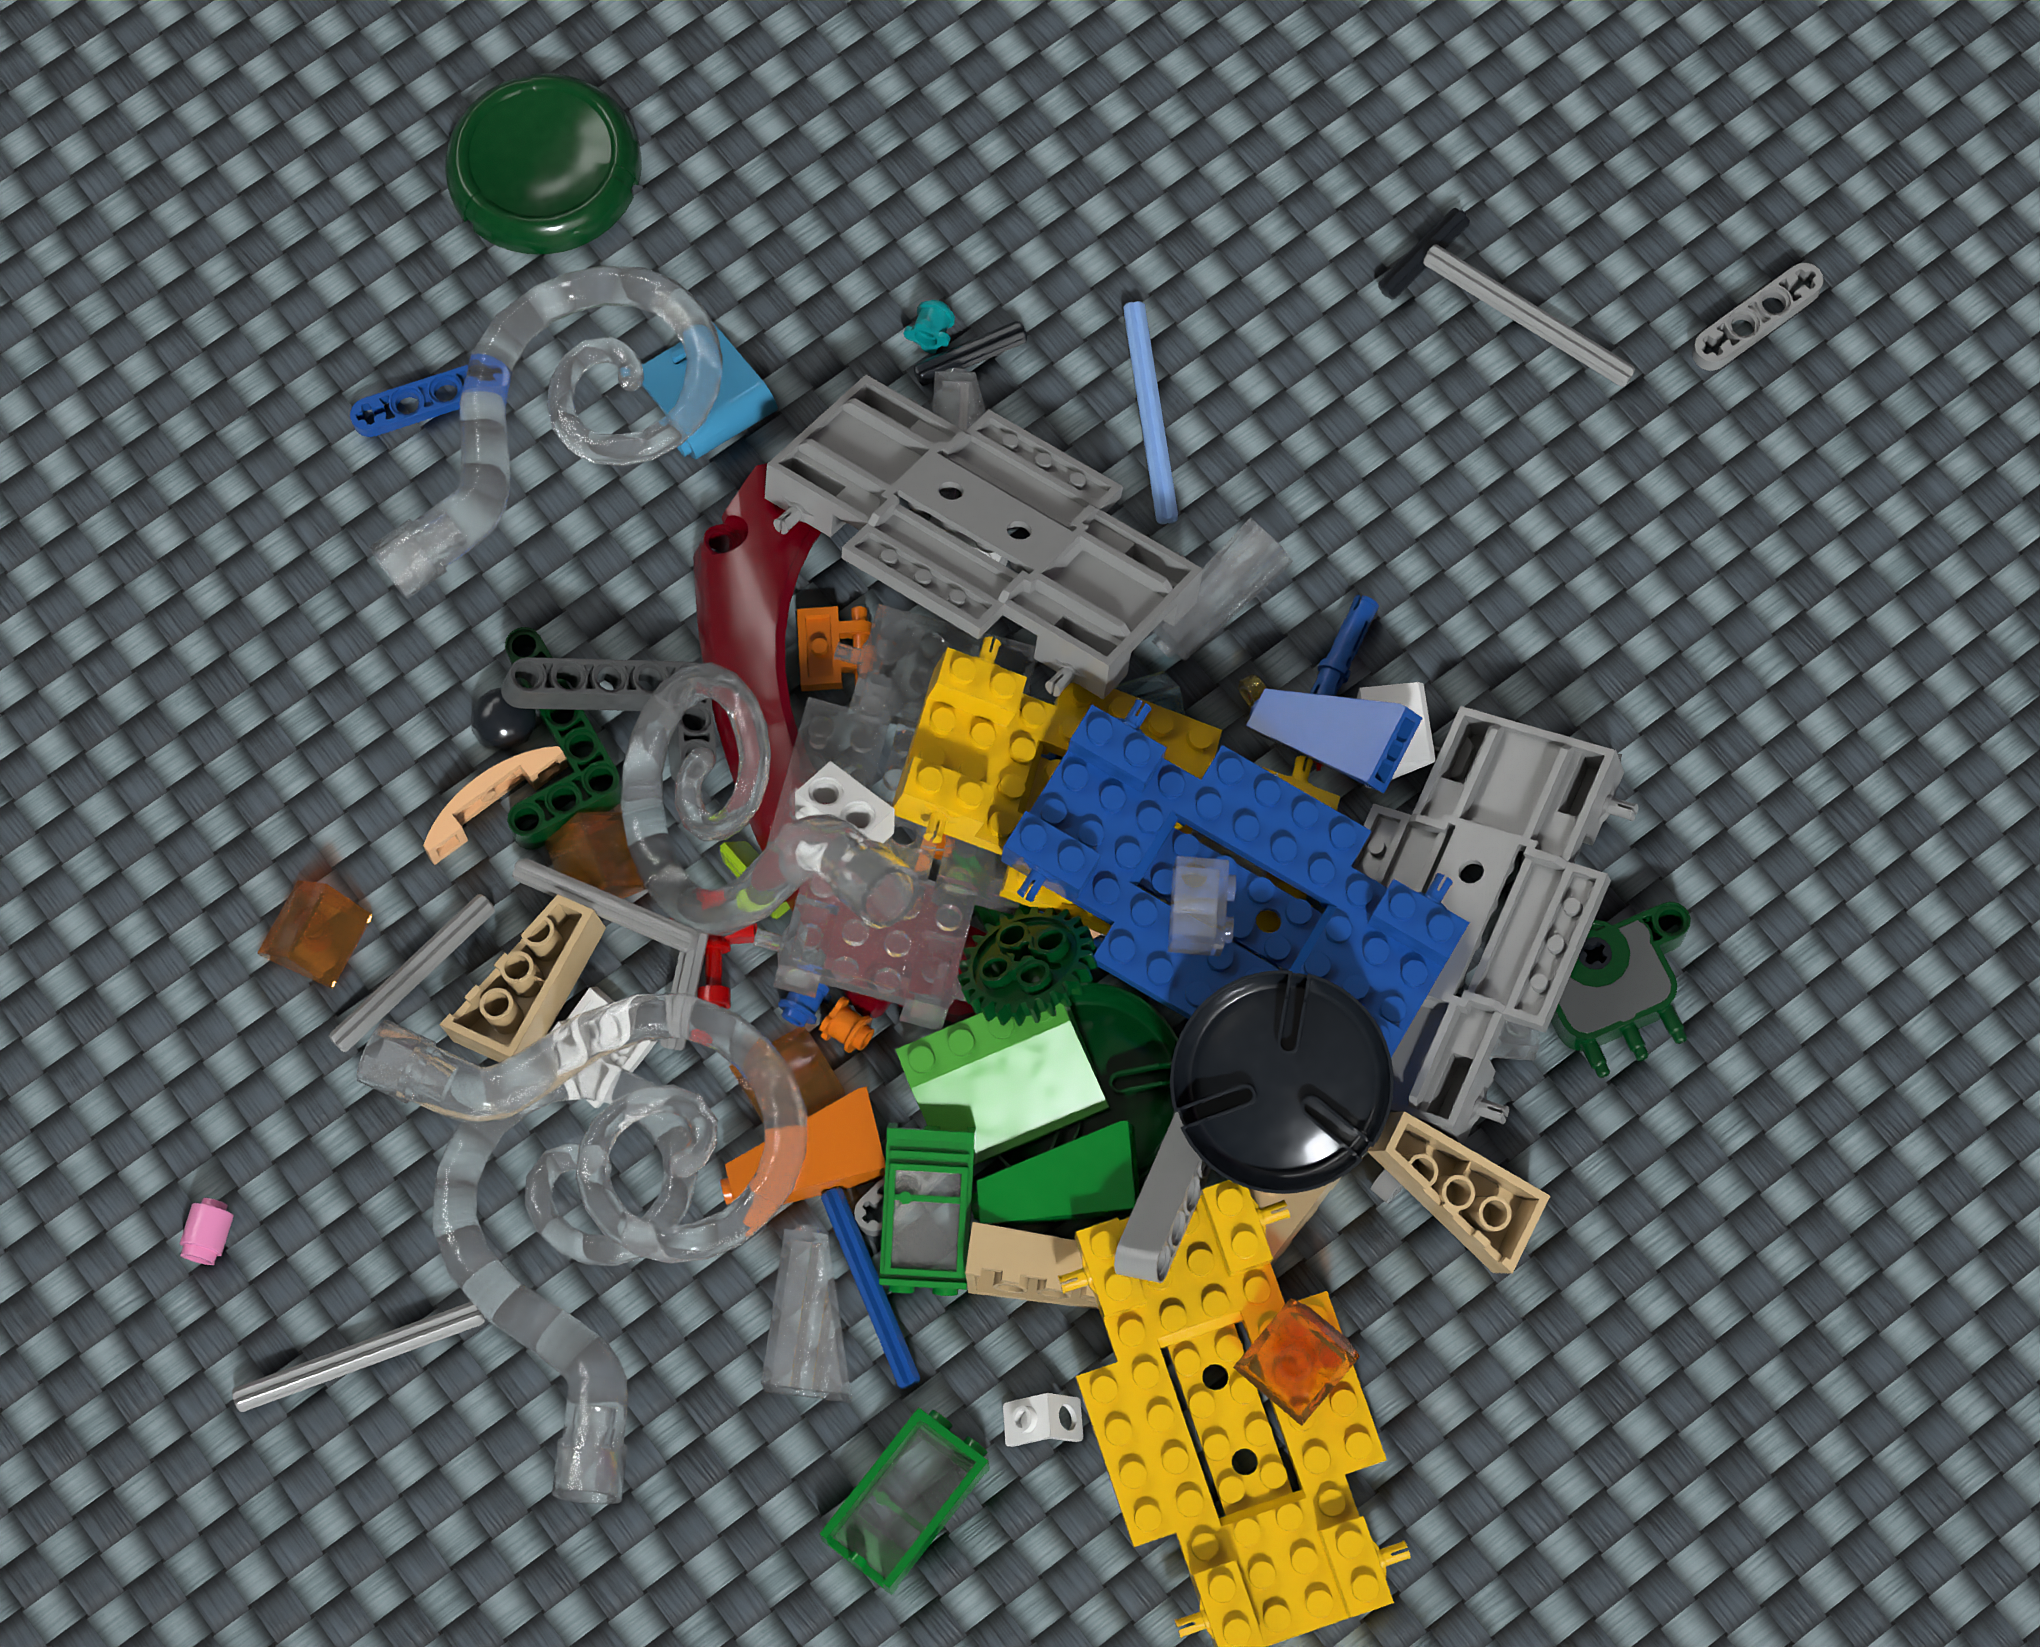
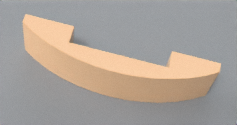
(535, 766)

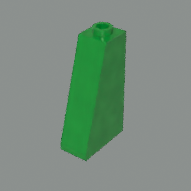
(1071, 1182)

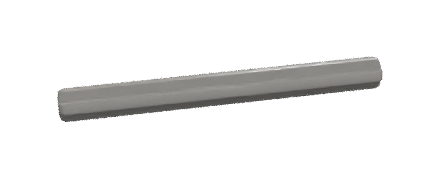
(1529, 315)
(356, 1356)

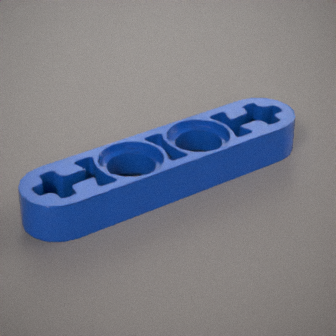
(422, 390)

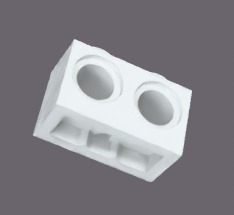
(848, 800)

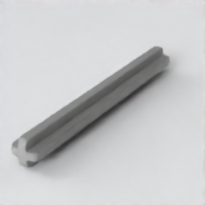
(606, 905)
(412, 972)

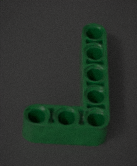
(585, 770)

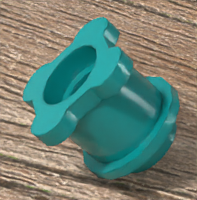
(931, 326)

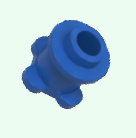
(801, 1009)

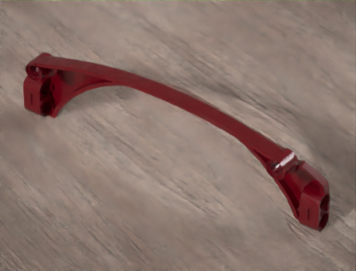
(743, 627)

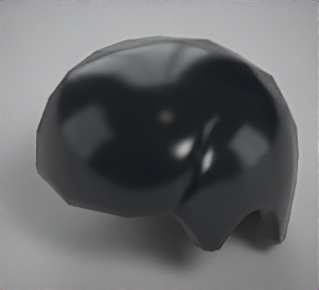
(500, 724)

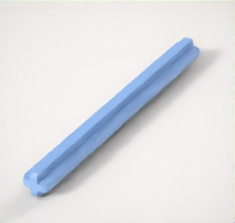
(1150, 413)

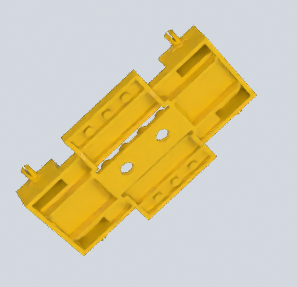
(982, 766)
(1277, 1555)

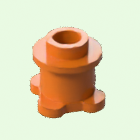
(847, 1027)

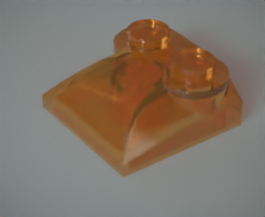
(1297, 1360)

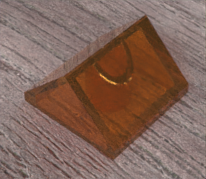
(596, 852)
(315, 932)

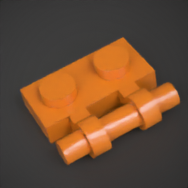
(817, 641)

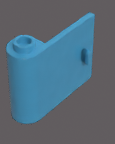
(740, 404)

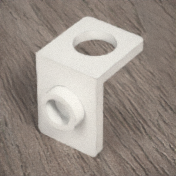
(1038, 1419)

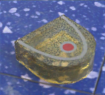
(1251, 689)

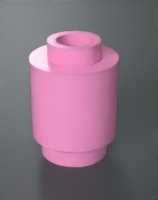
(206, 1231)

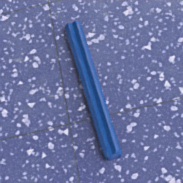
(869, 1288)

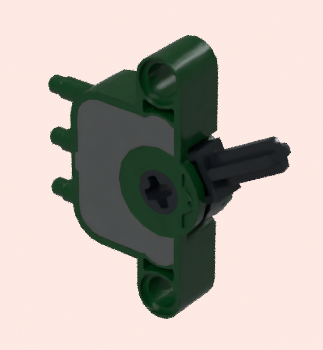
(1625, 987)

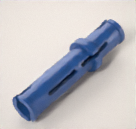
(1335, 667)

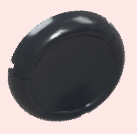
(1282, 1081)

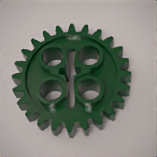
(1027, 965)

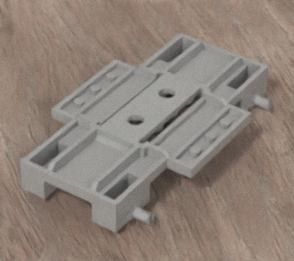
(1091, 577)
(1487, 798)

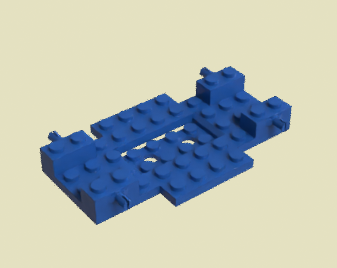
(1111, 828)

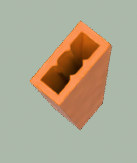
(840, 1152)

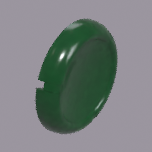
(543, 163)
(1133, 1061)

